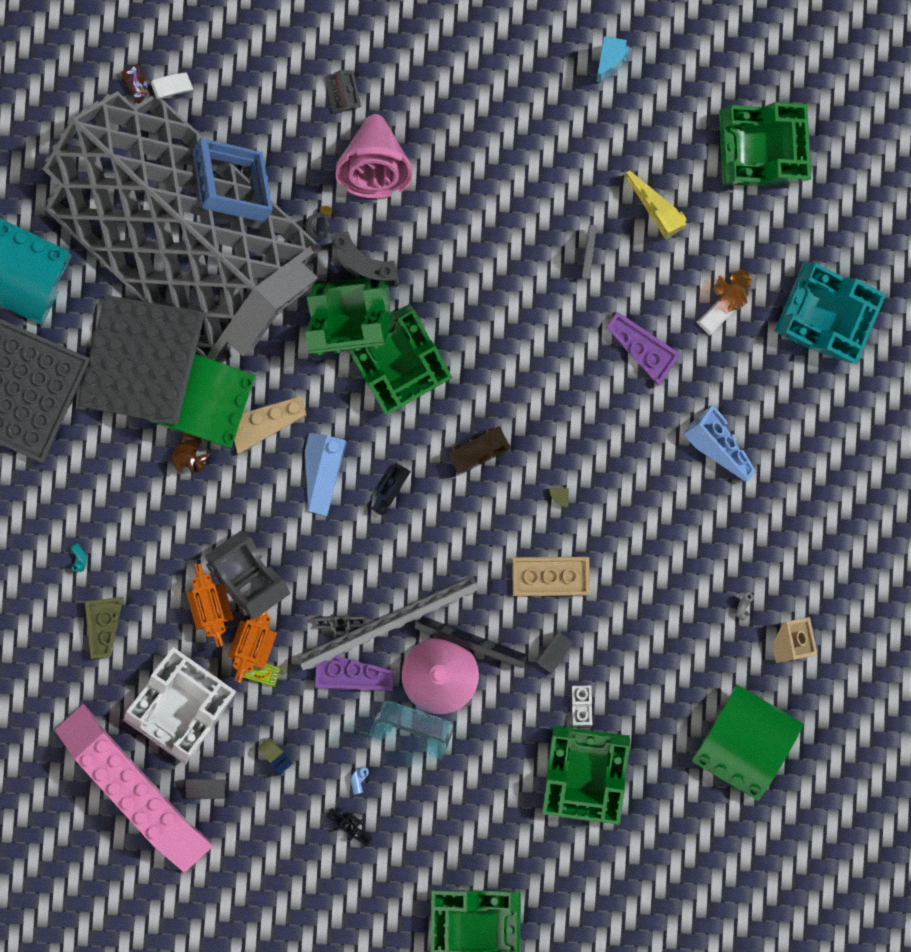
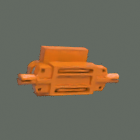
(209, 605)
(252, 645)

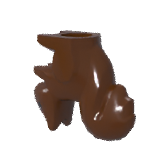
(184, 454)

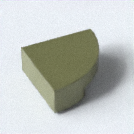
(560, 496)

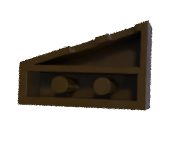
(479, 450)

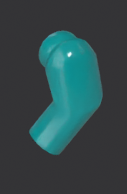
(80, 560)

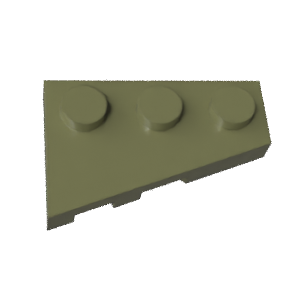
(102, 625)

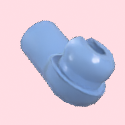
(357, 777)

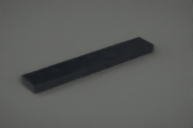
(471, 641)

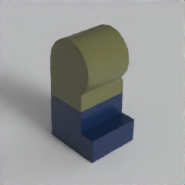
(275, 756)

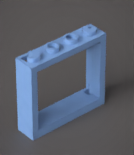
(207, 150)

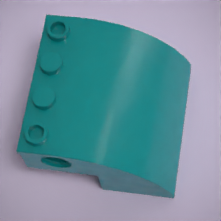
(29, 272)
(830, 313)

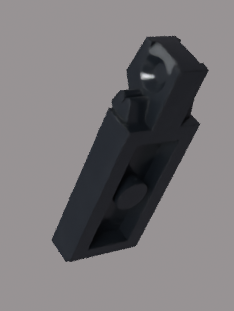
(390, 488)

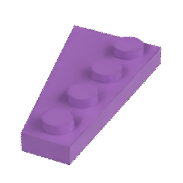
(645, 348)
(352, 675)

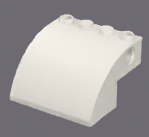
(179, 705)

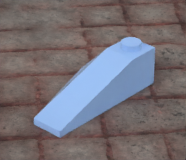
(711, 437)
(323, 464)

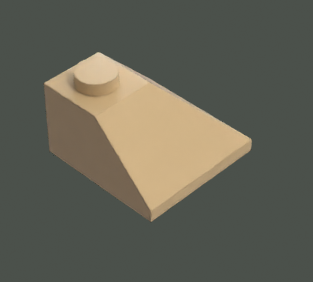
(794, 641)

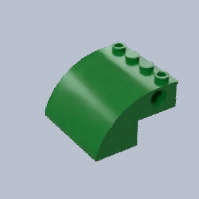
(765, 144)
(348, 315)
(404, 365)
(213, 402)
(747, 742)
(586, 775)
(475, 921)

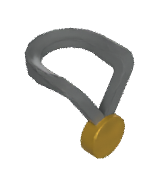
(325, 211)

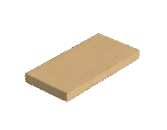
(550, 576)

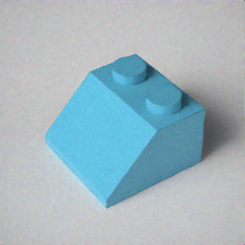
(612, 56)

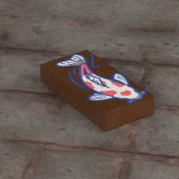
(137, 83)

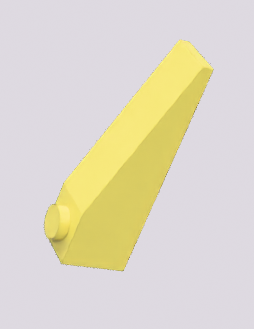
(662, 212)

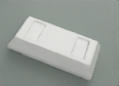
(714, 316)

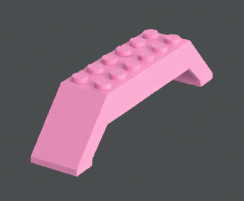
(131, 790)

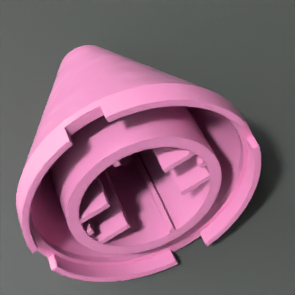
(374, 162)
(440, 676)

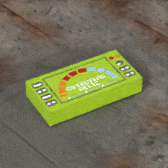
(267, 676)

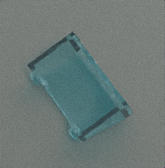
(414, 721)

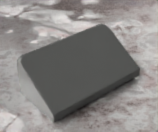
(205, 788)

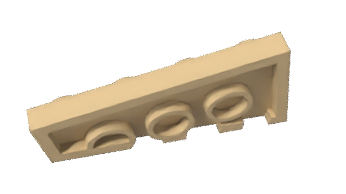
(266, 421)

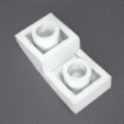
(171, 85)
(582, 706)

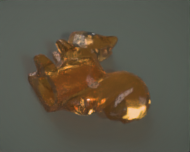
(735, 293)

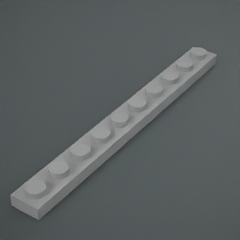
(383, 625)

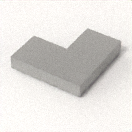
(589, 251)

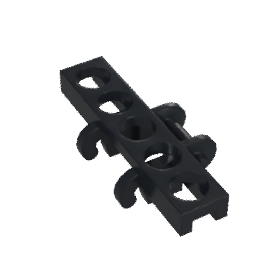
(346, 820)

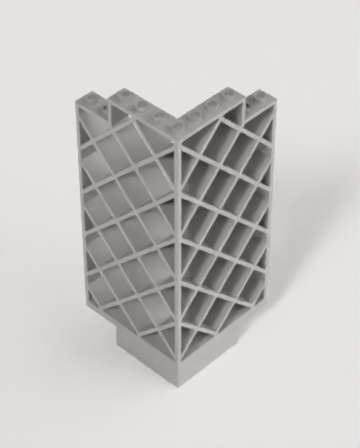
(265, 301)

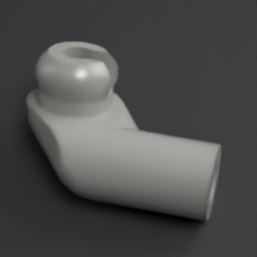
(743, 604)

